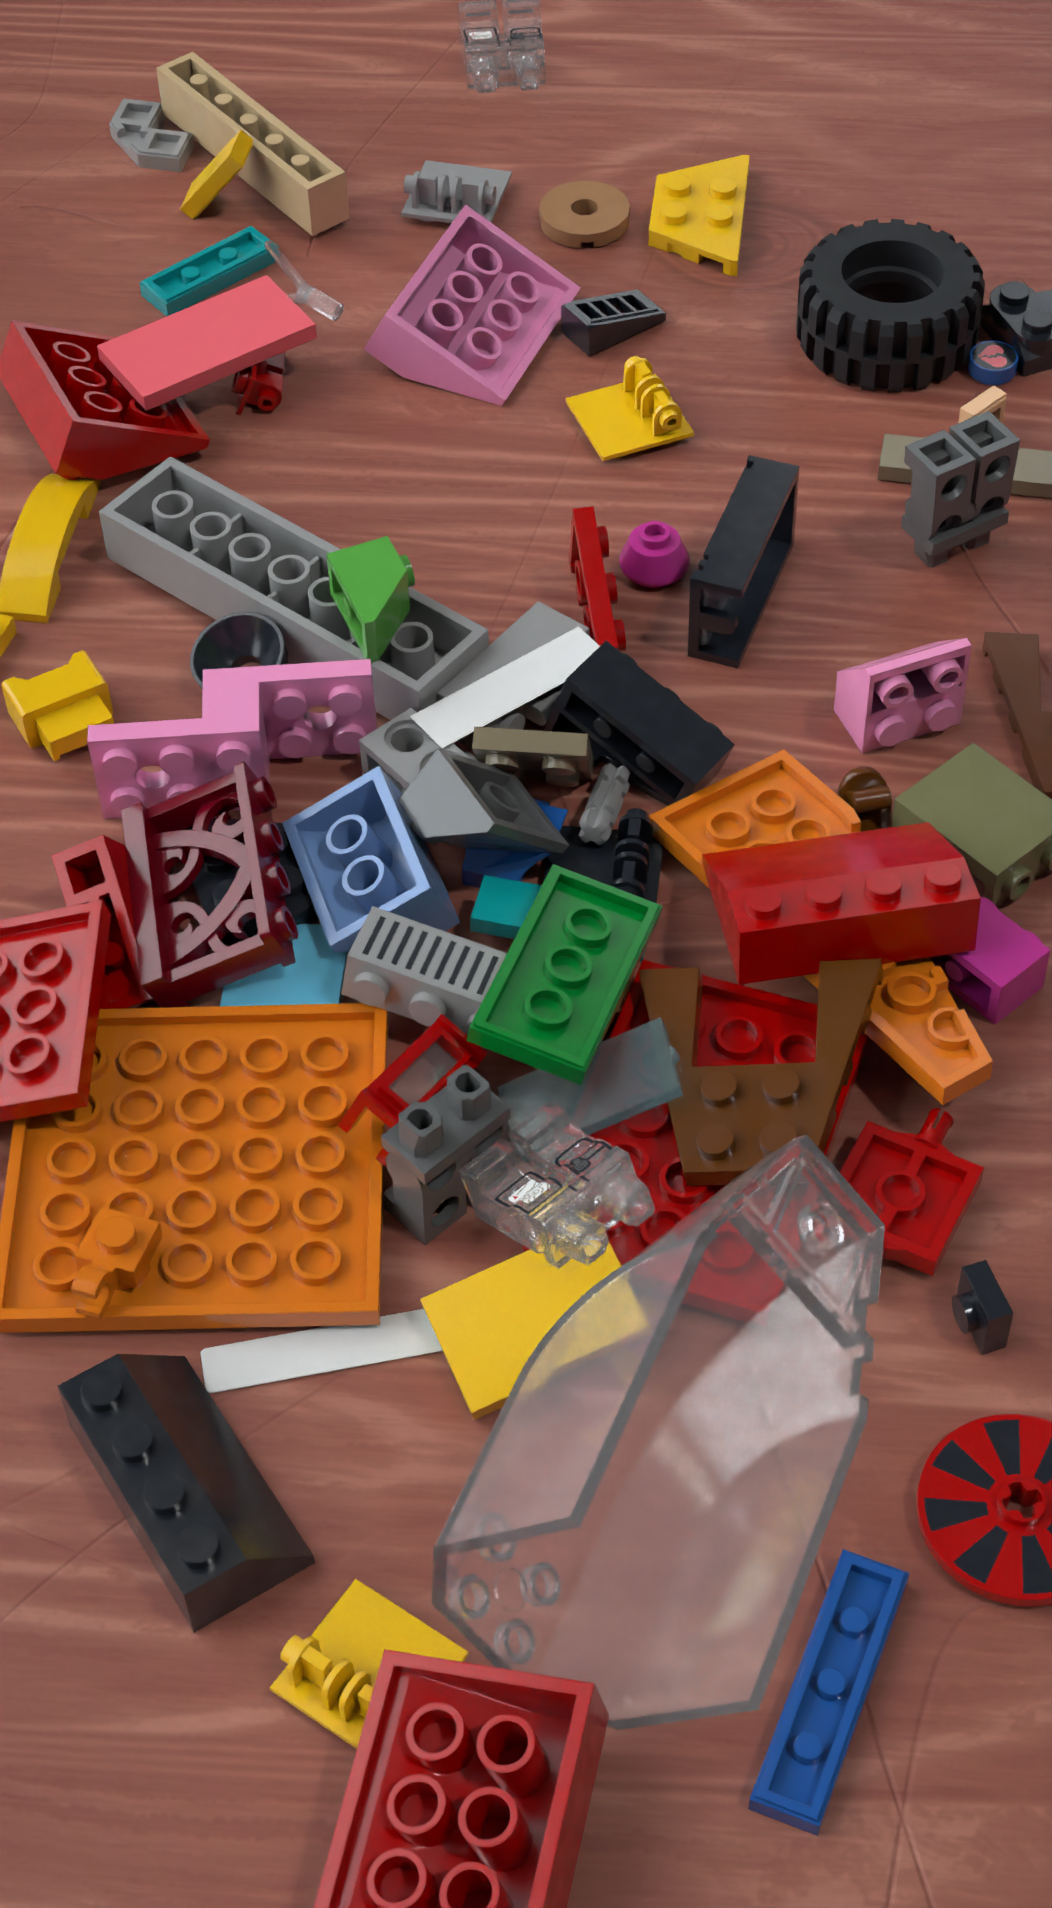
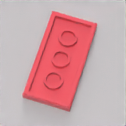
(206, 342)

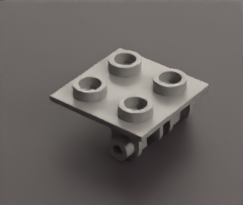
(445, 188)

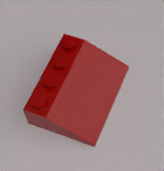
(81, 409)
(843, 898)
(465, 1789)

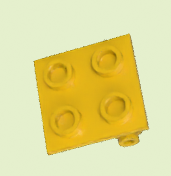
(630, 414)
(337, 1666)

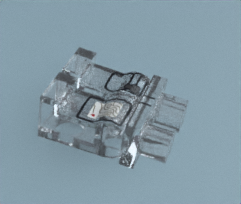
(505, 58)
(556, 1188)

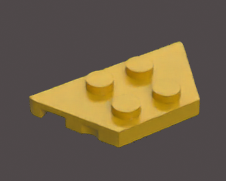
(701, 211)

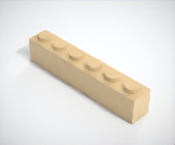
(280, 161)

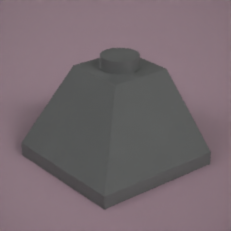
(477, 808)

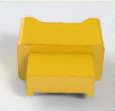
(59, 705)

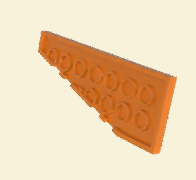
(786, 803)

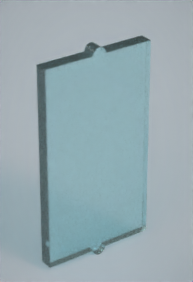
(624, 1080)

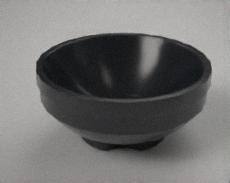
(237, 641)

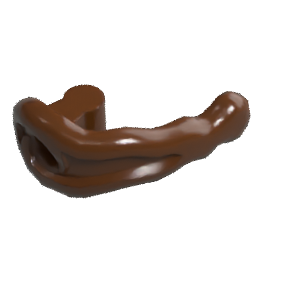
(869, 796)

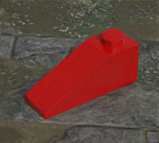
(96, 873)

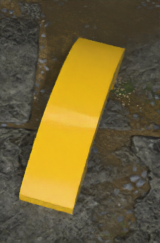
(39, 545)

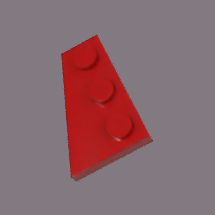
(594, 586)

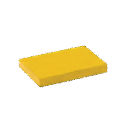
(500, 1317)

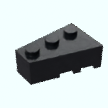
(639, 726)

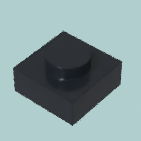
(982, 1307)

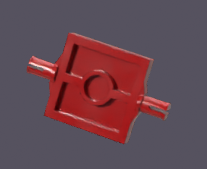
(913, 1188)

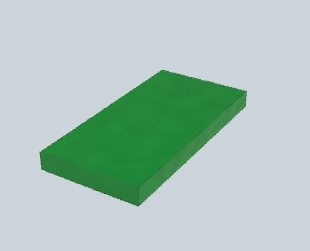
(565, 974)

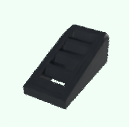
(601, 320)

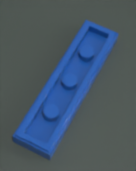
(829, 1693)

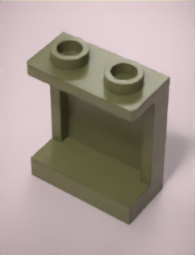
(988, 817)

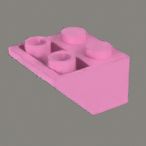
(903, 694)

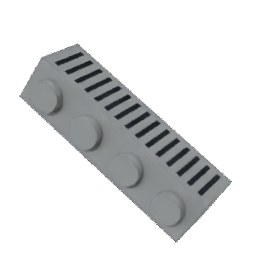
(419, 970)

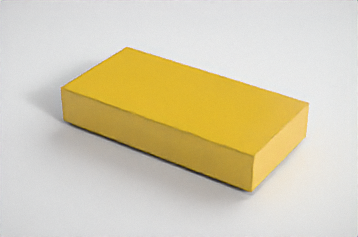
(217, 174)

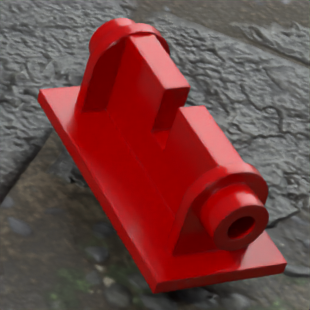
(260, 384)

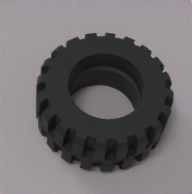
(889, 305)

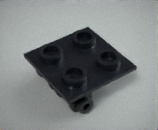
(626, 861)

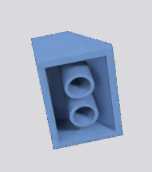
(364, 854)

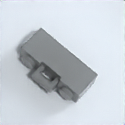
(528, 633)

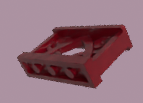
(156, 839)

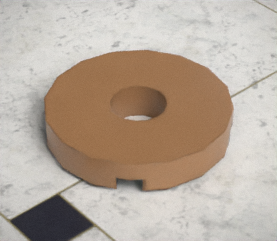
(563, 210)

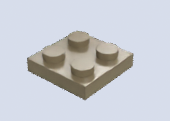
(555, 755)

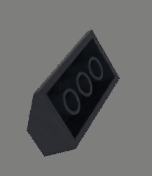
(183, 1483)

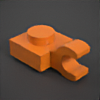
(112, 1253)

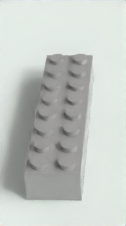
(243, 558)

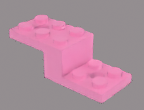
(245, 717)

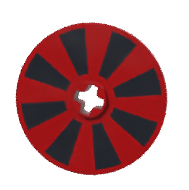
(966, 1502)

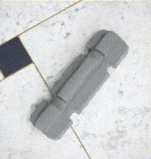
(604, 804)

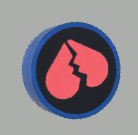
(993, 362)

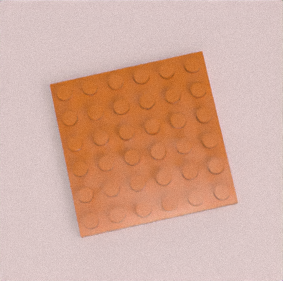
(232, 1145)

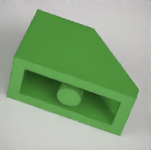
(371, 592)

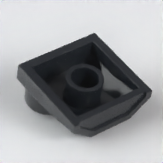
(1023, 321)

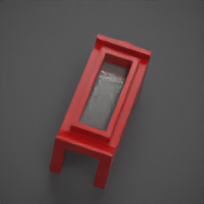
(415, 1075)

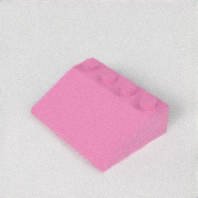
(472, 312)

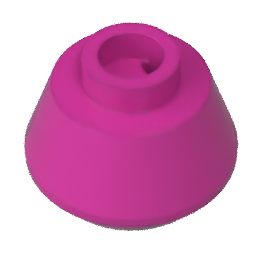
(654, 556)

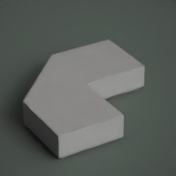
(139, 134)

